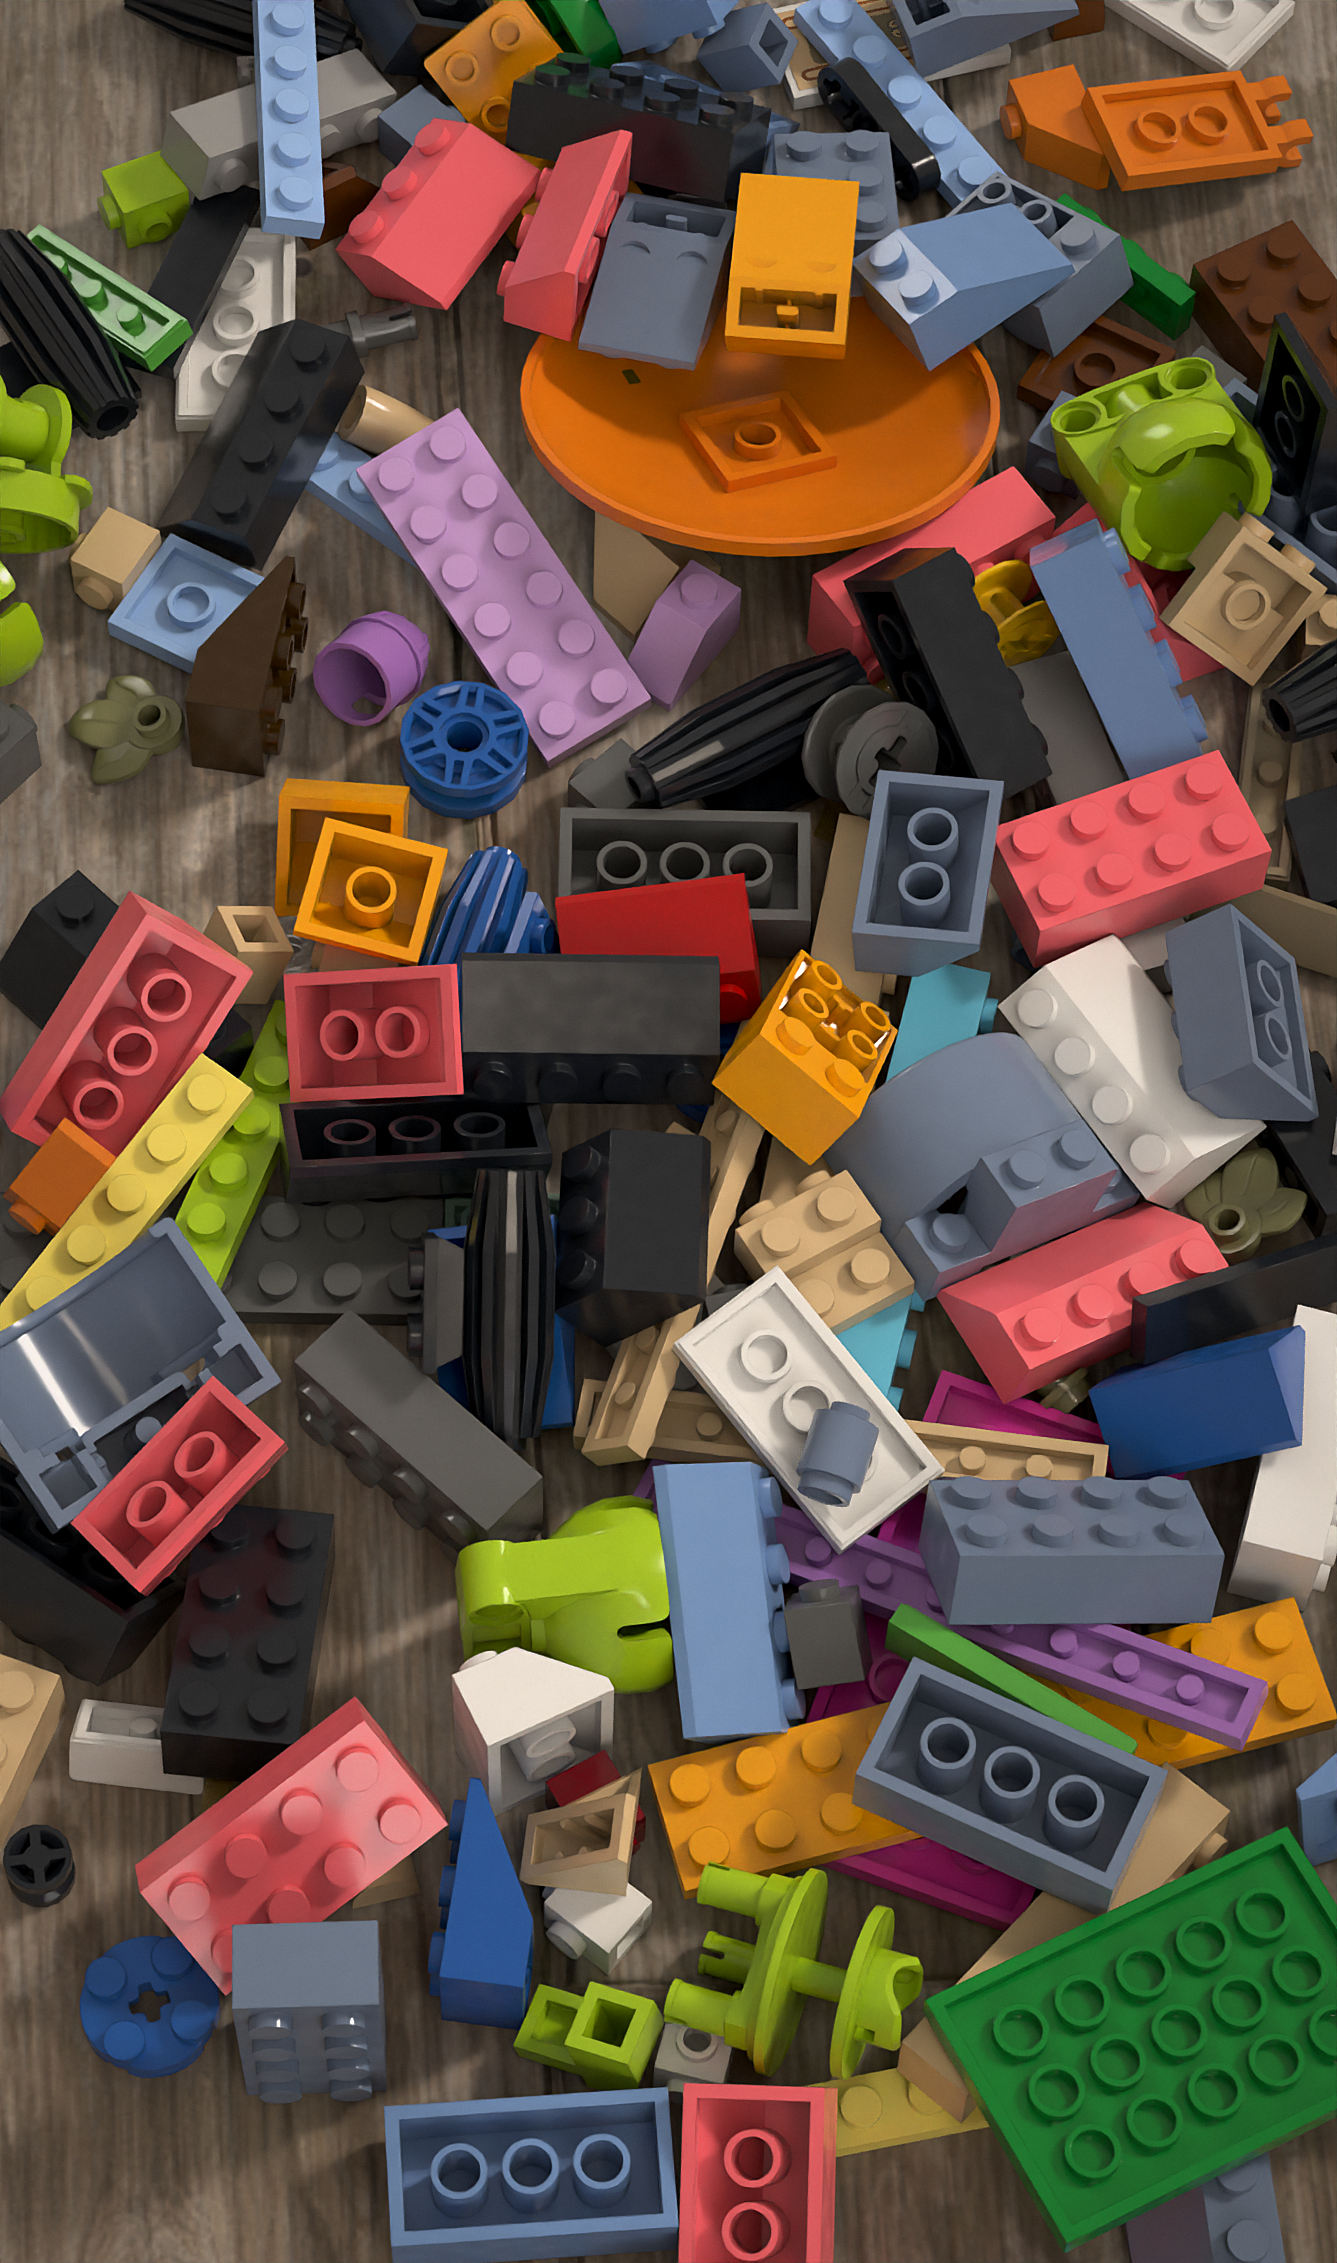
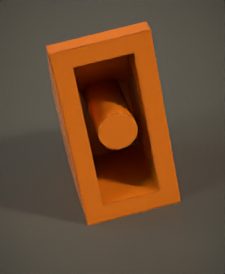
(1052, 127)
(57, 1179)

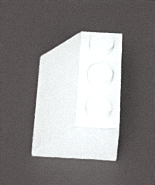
(527, 1721)

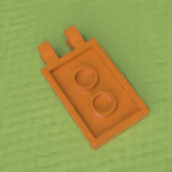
(1194, 129)

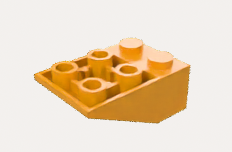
(792, 266)
(807, 1058)

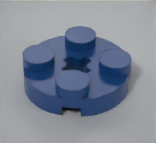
(128, 2038)

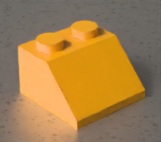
(301, 820)
(371, 892)

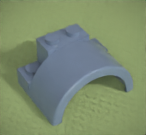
(987, 1122)
(107, 1365)

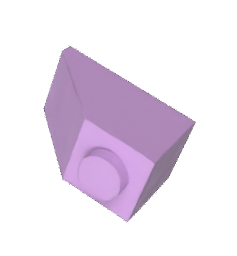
(685, 633)

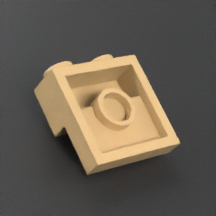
(1243, 596)
(827, 1248)

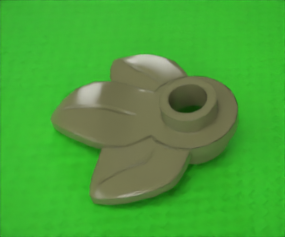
(122, 728)
(1247, 1198)

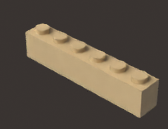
(1180, 1838)

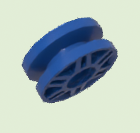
(464, 717)

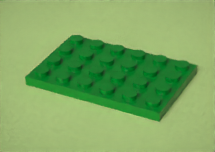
(1156, 2038)

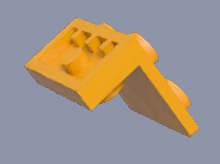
(484, 60)

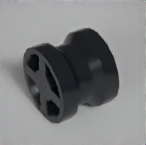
(34, 1851)

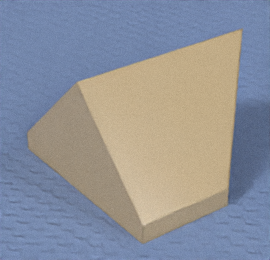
(634, 572)
(585, 1841)

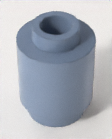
(836, 1454)

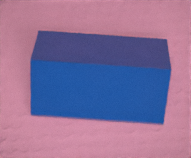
(1204, 1405)

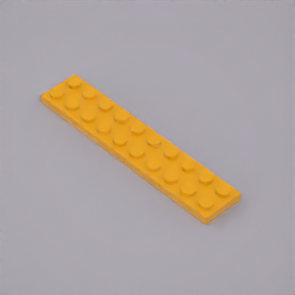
(789, 1795)

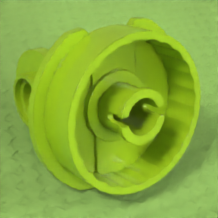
(35, 501)

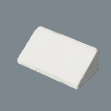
(123, 1748)

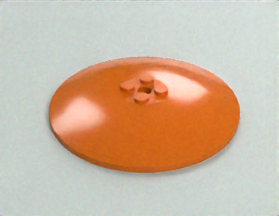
(837, 452)

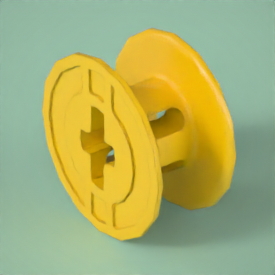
(1022, 630)

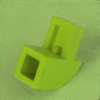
(595, 2036)

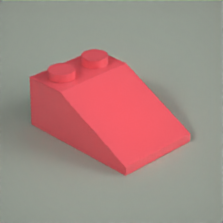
(373, 1033)

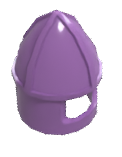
(374, 659)

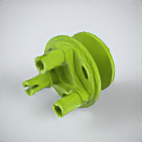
(786, 1969)

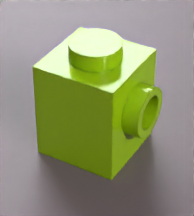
(143, 200)

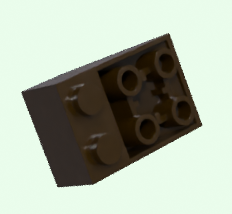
(246, 676)

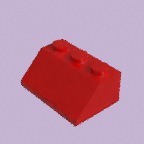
(673, 920)

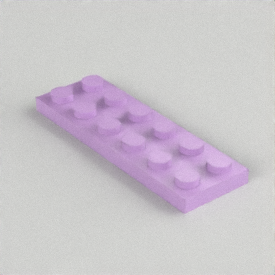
(503, 587)

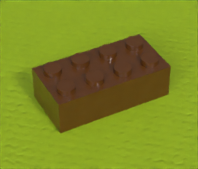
(1253, 282)

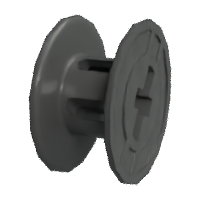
(857, 736)

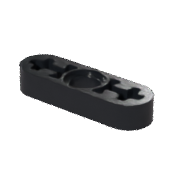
(862, 104)

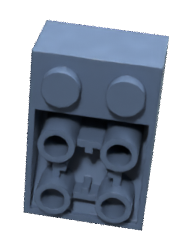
(956, 30)
(1093, 249)
(660, 282)

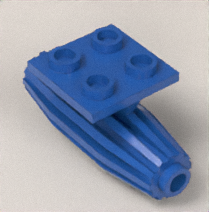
(489, 913)

